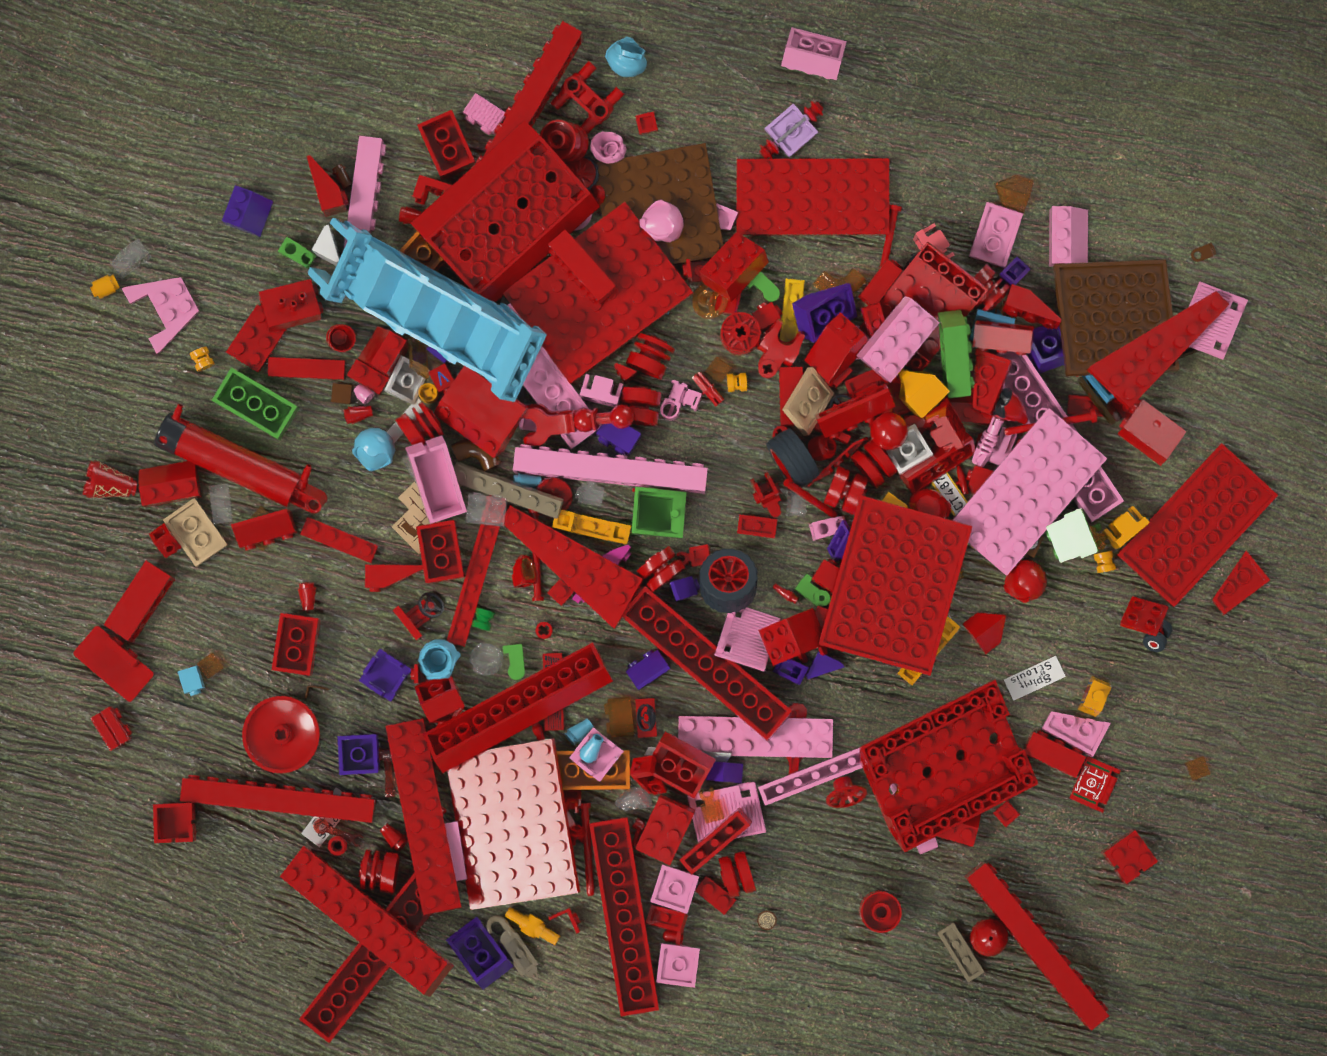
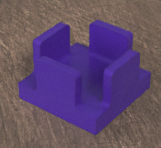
(385, 675)

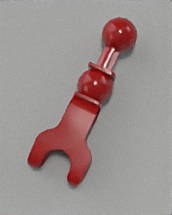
(569, 421)

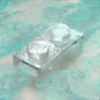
(221, 503)

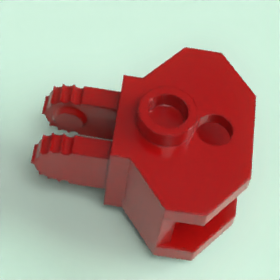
(767, 495)

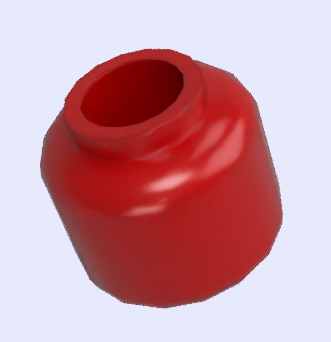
(821, 448)

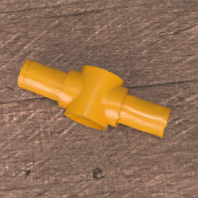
(532, 926)

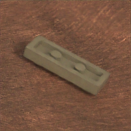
(960, 952)

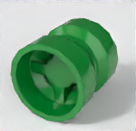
(483, 618)

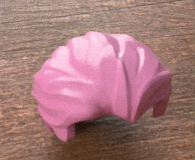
(608, 147)

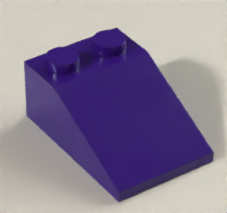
(820, 308)
(479, 953)

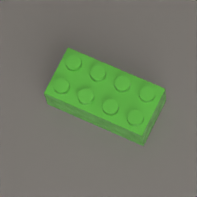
(955, 353)
(255, 404)

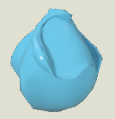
(626, 58)
(374, 448)
(438, 659)

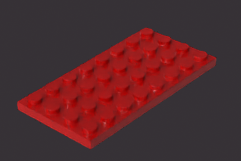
(813, 197)
(1197, 525)

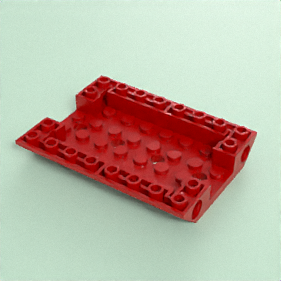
(490, 196)
(955, 787)

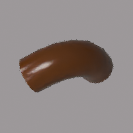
(466, 449)

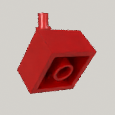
(440, 699)

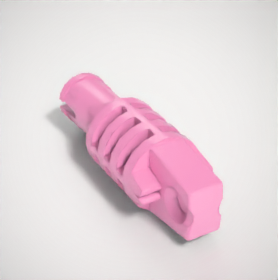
(987, 442)

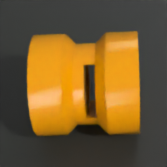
(202, 359)
(732, 382)
(428, 393)
(1104, 562)

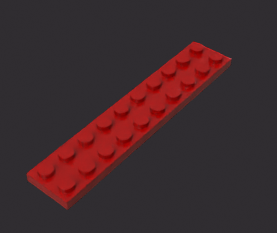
(423, 817)

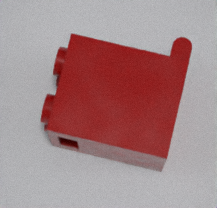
(793, 637)

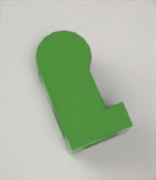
(296, 253)
(765, 287)
(812, 593)
(517, 669)

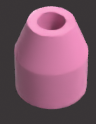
(363, 393)

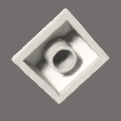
(326, 246)
(404, 382)
(911, 452)

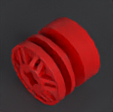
(994, 294)
(744, 344)
(650, 356)
(419, 426)
(379, 871)

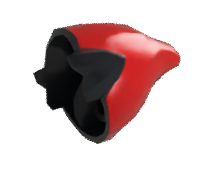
(1010, 407)

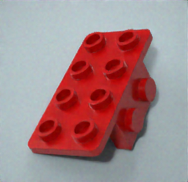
(114, 663)

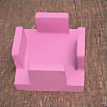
(601, 391)
(607, 756)
(674, 889)
(678, 965)

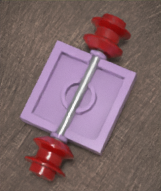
(791, 130)

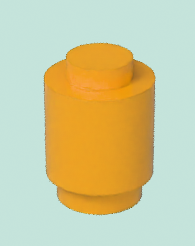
(104, 286)

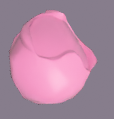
(662, 221)

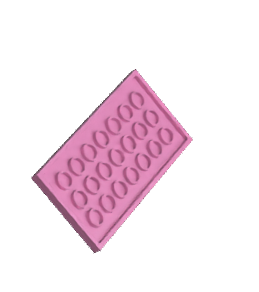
(1028, 490)

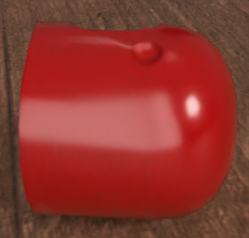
(336, 339)

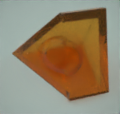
(1014, 192)

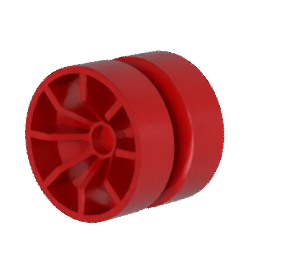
(566, 140)
(640, 400)
(841, 487)
(880, 911)

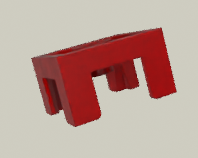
(427, 184)

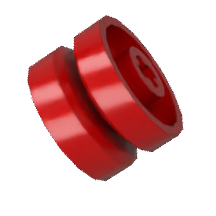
(875, 463)
(660, 568)
(736, 874)

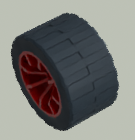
(728, 580)

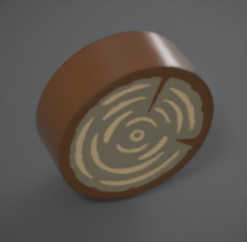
(766, 920)

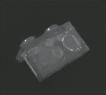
(486, 509)

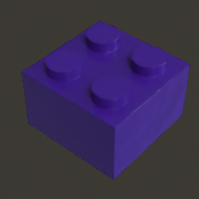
(622, 439)
(358, 754)

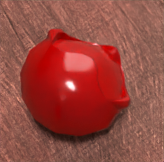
(930, 502)
(1026, 581)

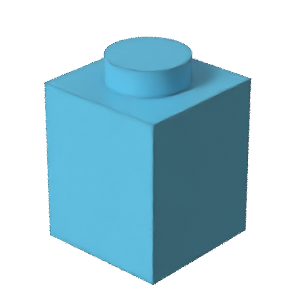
(191, 680)

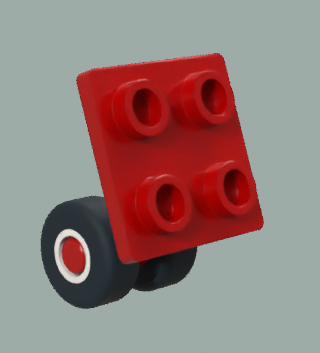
(1149, 619)

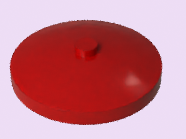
(281, 734)

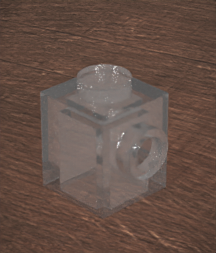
(590, 494)

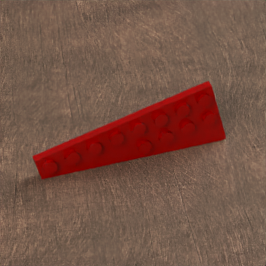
(1142, 361)
(591, 576)

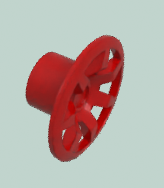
(845, 791)

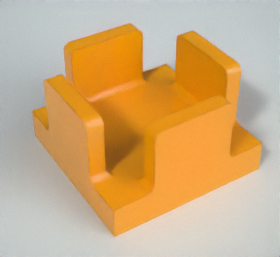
(1125, 527)

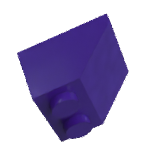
(247, 211)
(1046, 349)
(647, 669)

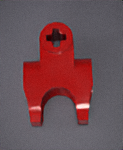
(777, 351)

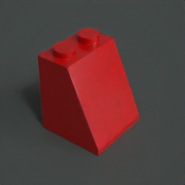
(384, 351)

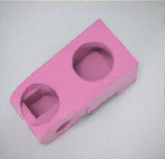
(825, 528)

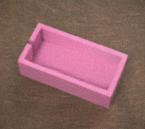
(898, 339)
(436, 479)

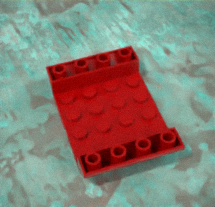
(937, 287)

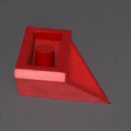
(986, 630)

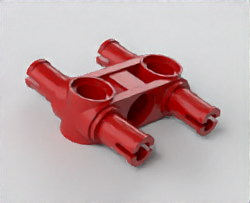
(587, 97)

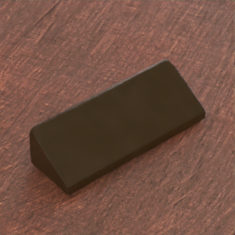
(1106, 409)

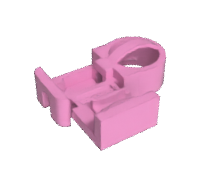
(681, 396)

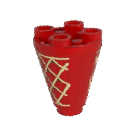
(107, 482)

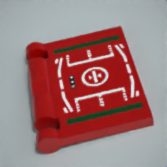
(1094, 784)

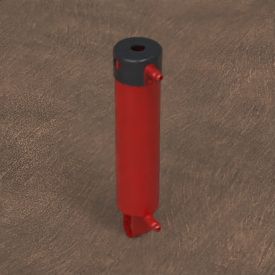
(237, 463)

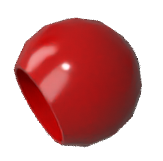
(889, 431)
(983, 931)

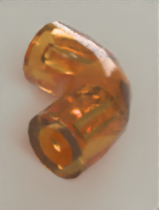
(826, 281)

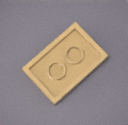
(807, 400)
(195, 532)

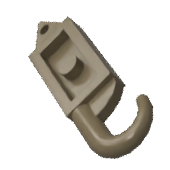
(515, 948)

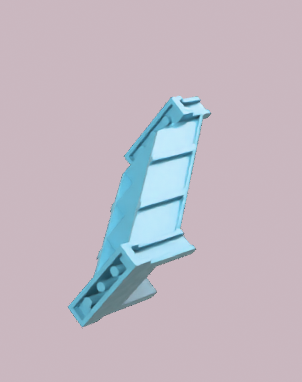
(433, 310)

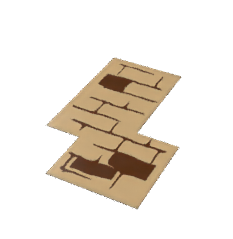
(413, 517)

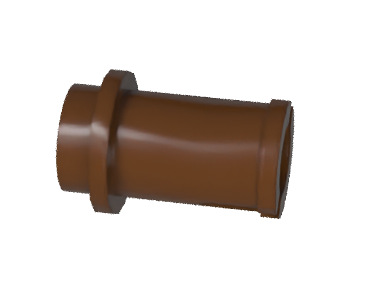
(342, 176)

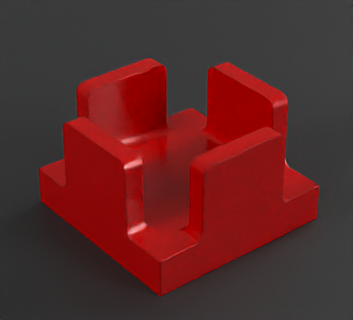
(949, 429)

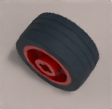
(792, 458)

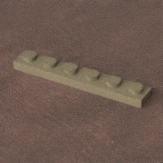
(508, 489)

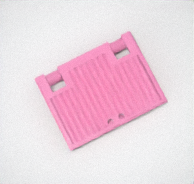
(1223, 326)
(744, 638)
(730, 801)

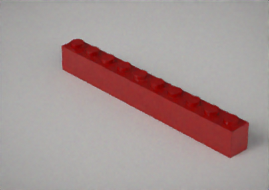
(278, 800)

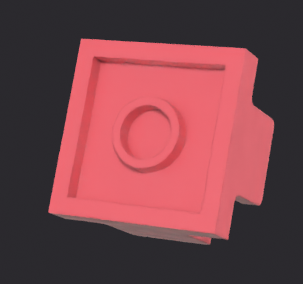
(936, 239)

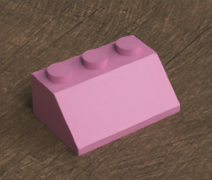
(813, 53)
(1068, 235)

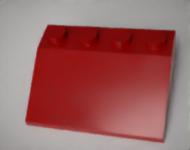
(479, 413)

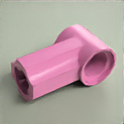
(1002, 447)

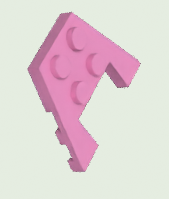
(172, 304)

